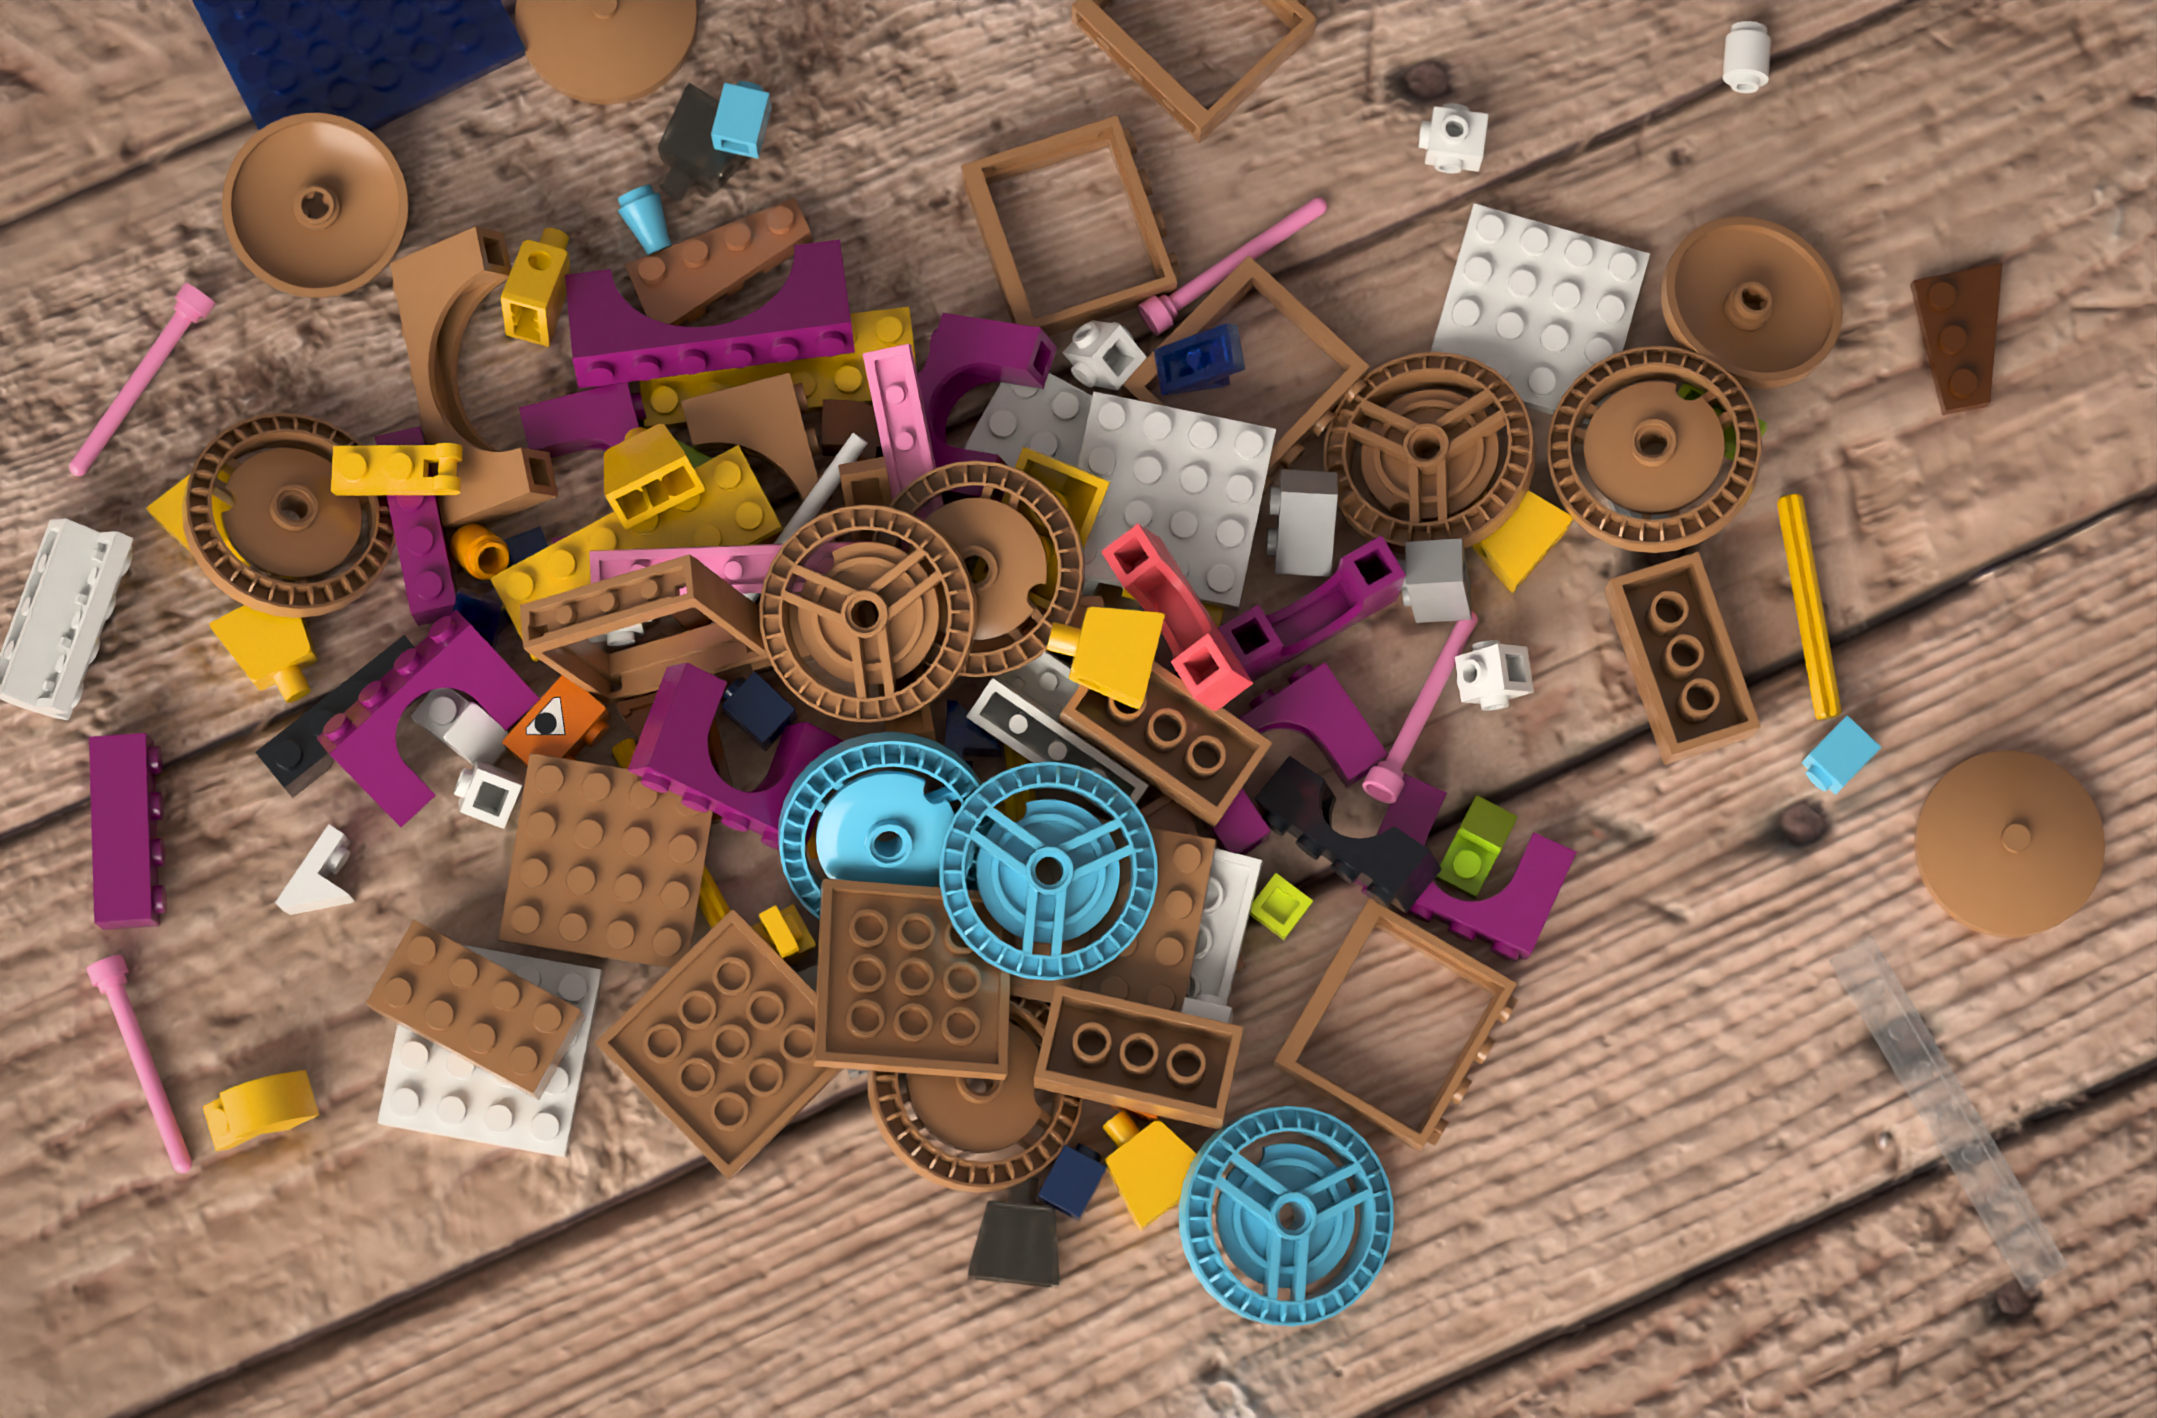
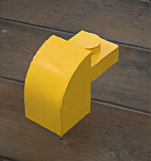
(785, 933)
(260, 1108)

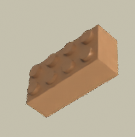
(1681, 658)
(1172, 742)
(476, 1009)
(1138, 1057)

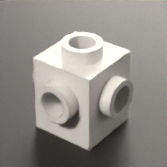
(1454, 138)
(1103, 354)
(1493, 674)

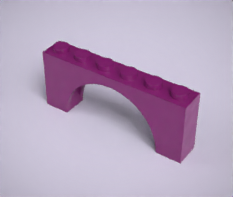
(622, 345)

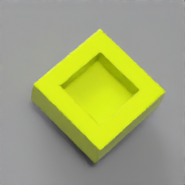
(1280, 906)

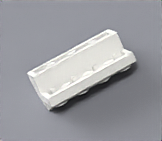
(62, 617)
(1024, 714)

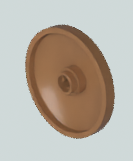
(606, 47)
(315, 205)
(1752, 301)
(2009, 844)

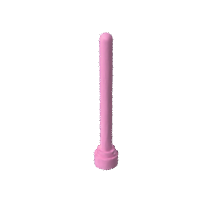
(190, 307)
(1162, 310)
(1385, 780)
(110, 977)

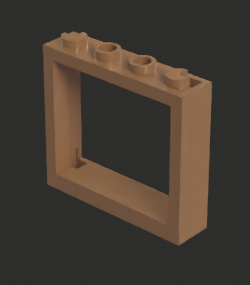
(1165, 89)
(1048, 151)
(1210, 313)
(559, 626)
(1475, 1049)

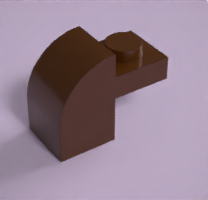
(843, 418)

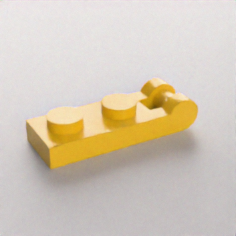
(395, 470)

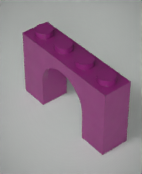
(969, 354)
(582, 421)
(1360, 587)
(1324, 714)
(365, 734)
(676, 756)
(1510, 918)

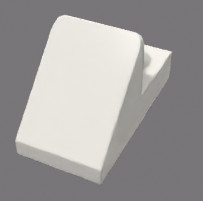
(461, 726)
(309, 887)

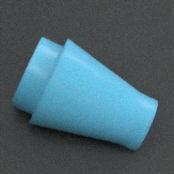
(645, 218)

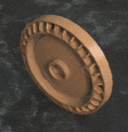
(1645, 416)
(1428, 420)
(262, 535)
(1012, 553)
(905, 621)
(977, 1120)

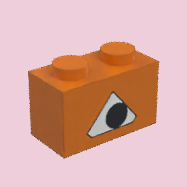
(559, 724)

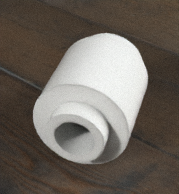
(1747, 57)

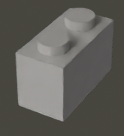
(1305, 522)
(1437, 580)

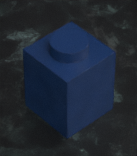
(758, 709)
(1073, 1181)

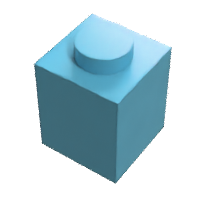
(741, 119)
(1840, 756)

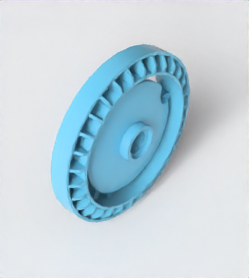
(872, 806)
(1087, 871)
(1251, 1224)

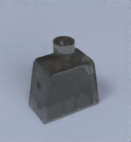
(690, 149)
(1017, 1241)

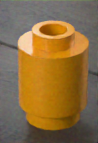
(479, 551)

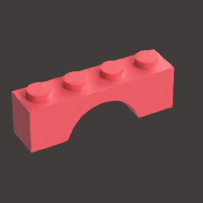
(1195, 641)

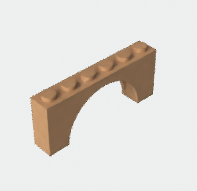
(435, 300)
(768, 425)

